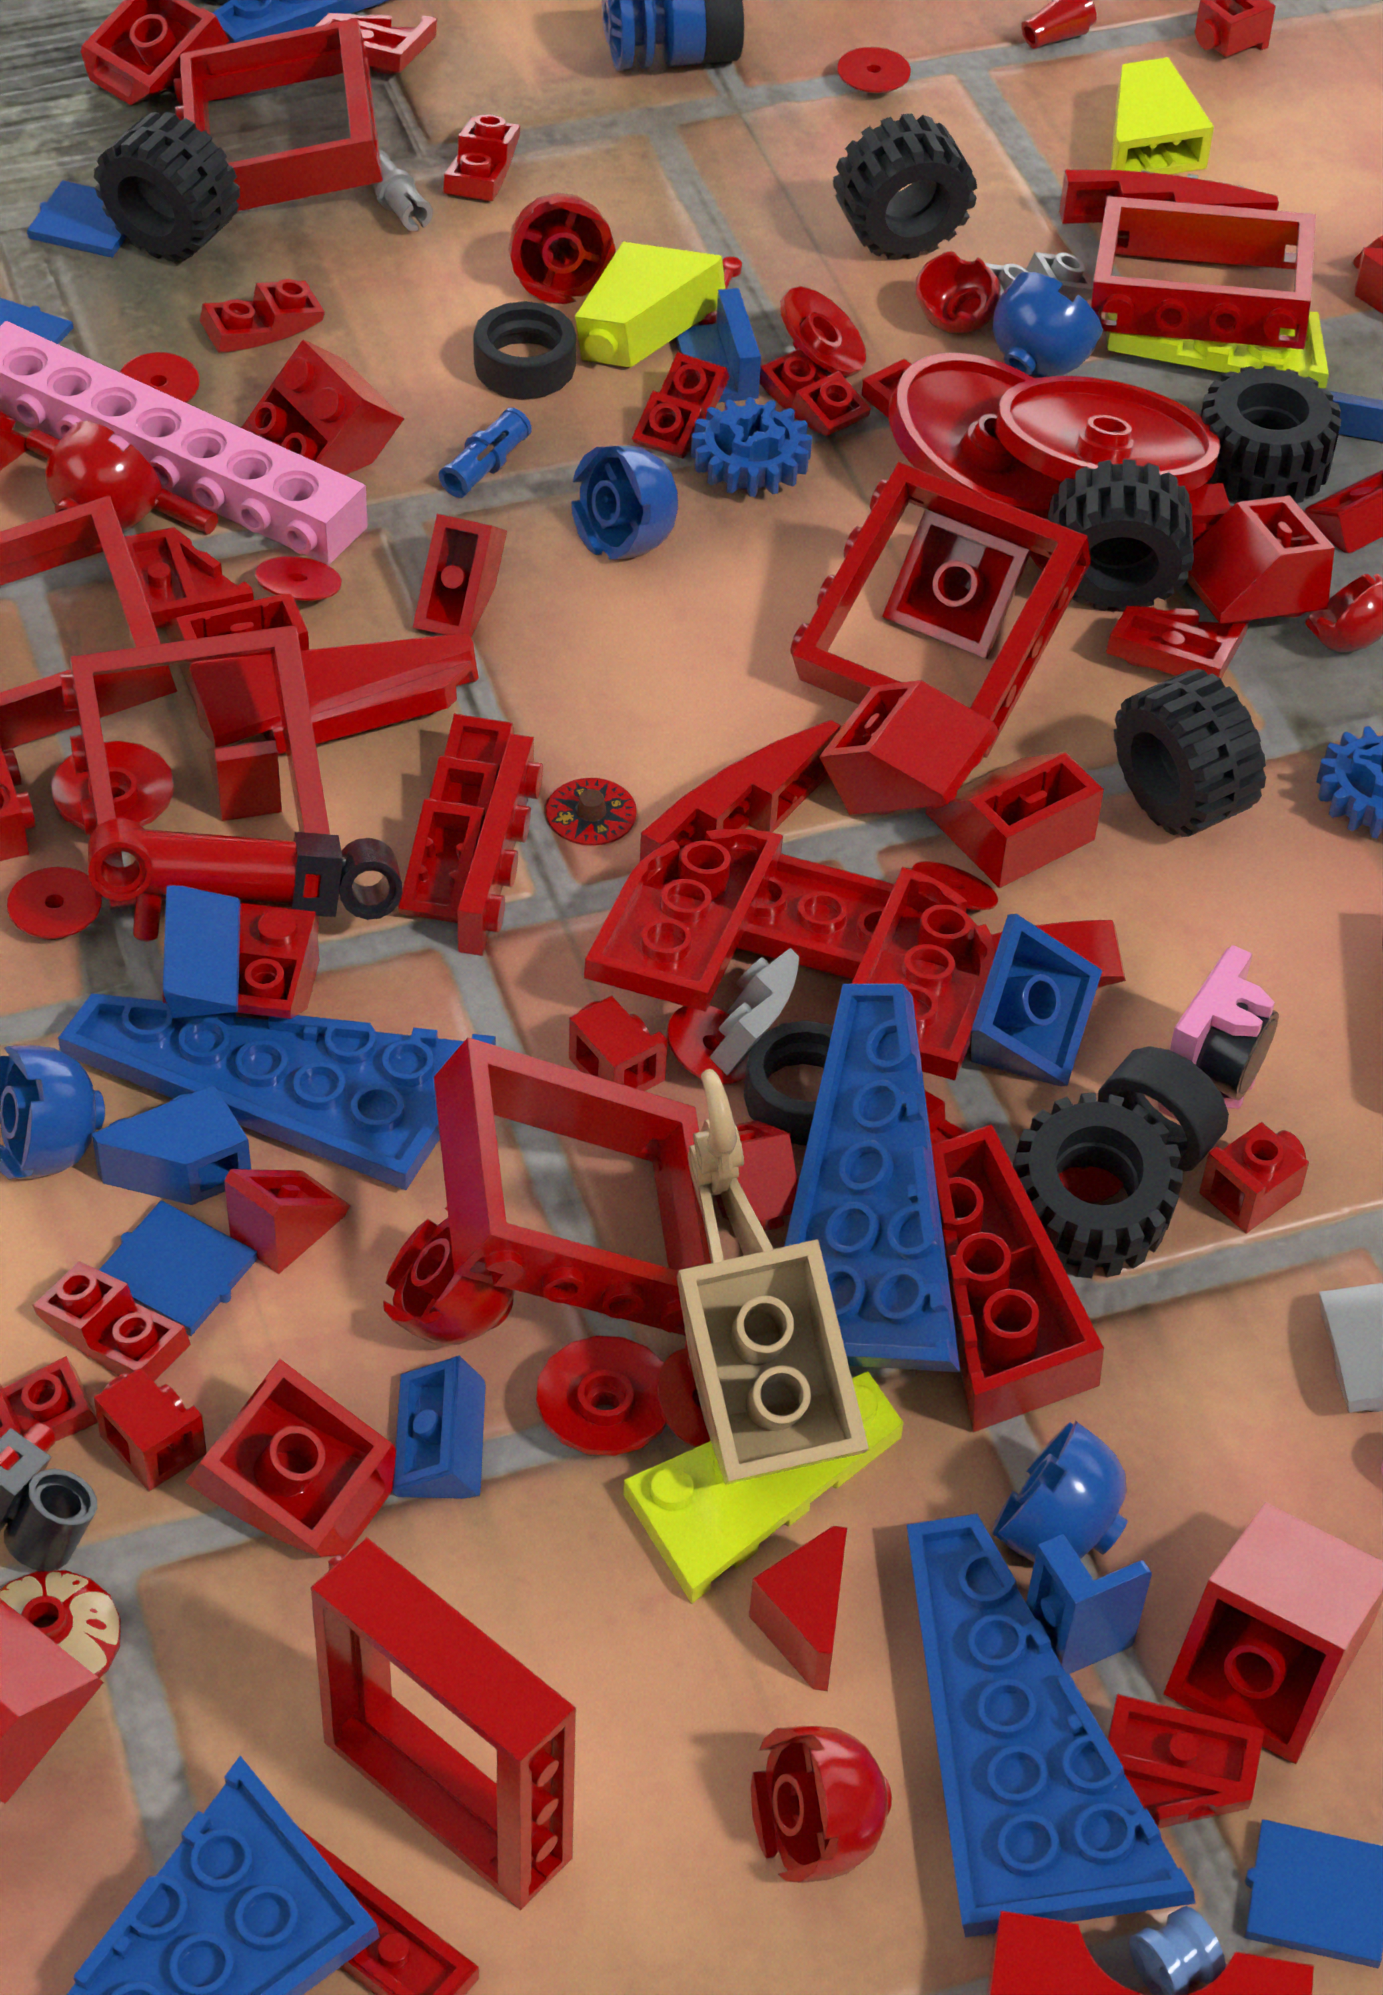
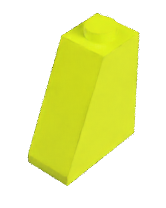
(1158, 121)
(646, 302)

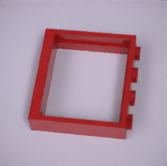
(280, 62)
(1212, 236)
(52, 541)
(1031, 631)
(293, 701)
(499, 1082)
(506, 1831)

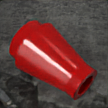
(1059, 22)

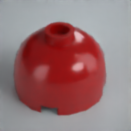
(560, 247)
(92, 467)
(433, 1299)
(818, 1802)

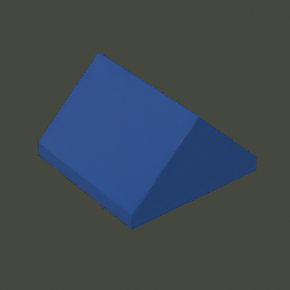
(1033, 1005)

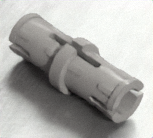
(400, 195)

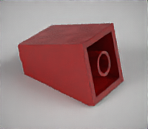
(1278, 1629)

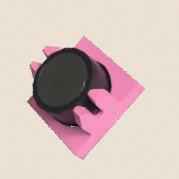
(1227, 1028)

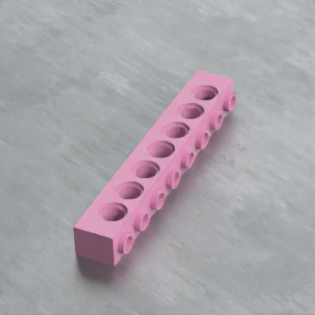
(189, 449)

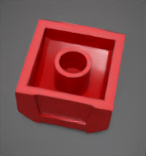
(141, 46)
(298, 1466)

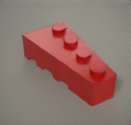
(1012, 1302)

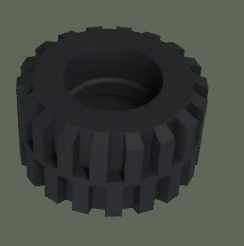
(885, 163)
(167, 186)
(1272, 433)
(1134, 529)
(1189, 752)
(1116, 1142)

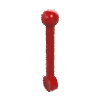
(731, 268)

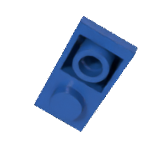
(174, 1149)

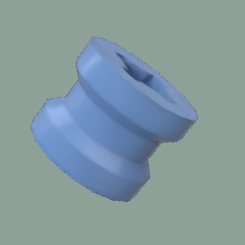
(1177, 1953)

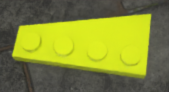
(1229, 356)
(710, 1525)

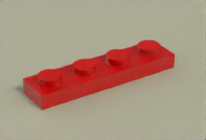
(494, 859)

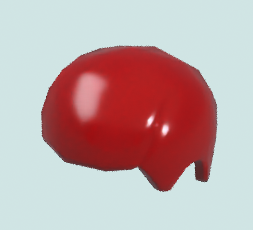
(957, 293)
(1352, 616)

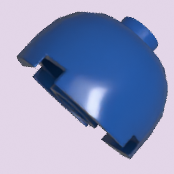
(1042, 328)
(624, 501)
(45, 1111)
(1071, 1492)

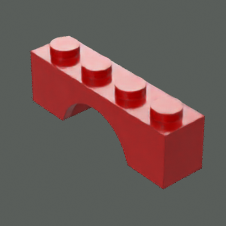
(1052, 1959)

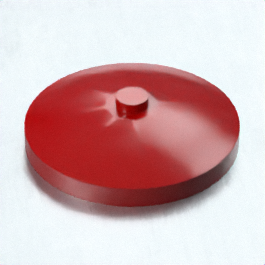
(1082, 420)
(946, 427)

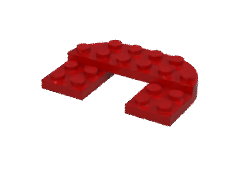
(736, 890)

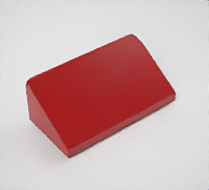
(1351, 515)

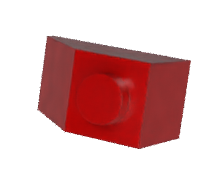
(458, 575)
(767, 1173)

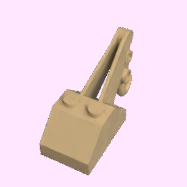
(761, 1329)

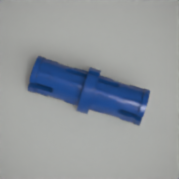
(467, 470)

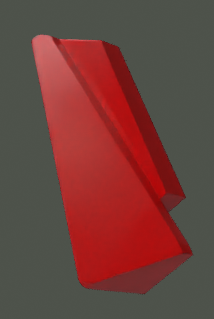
(346, 687)

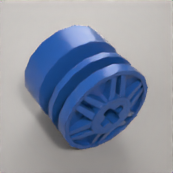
(642, 24)

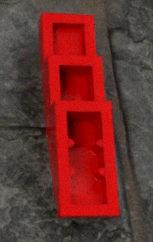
(1087, 190)
(750, 792)
(453, 817)

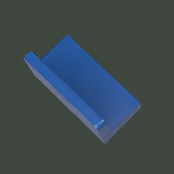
(728, 345)
(1085, 1615)

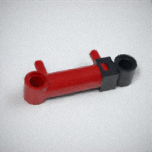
(296, 872)
(42, 1507)

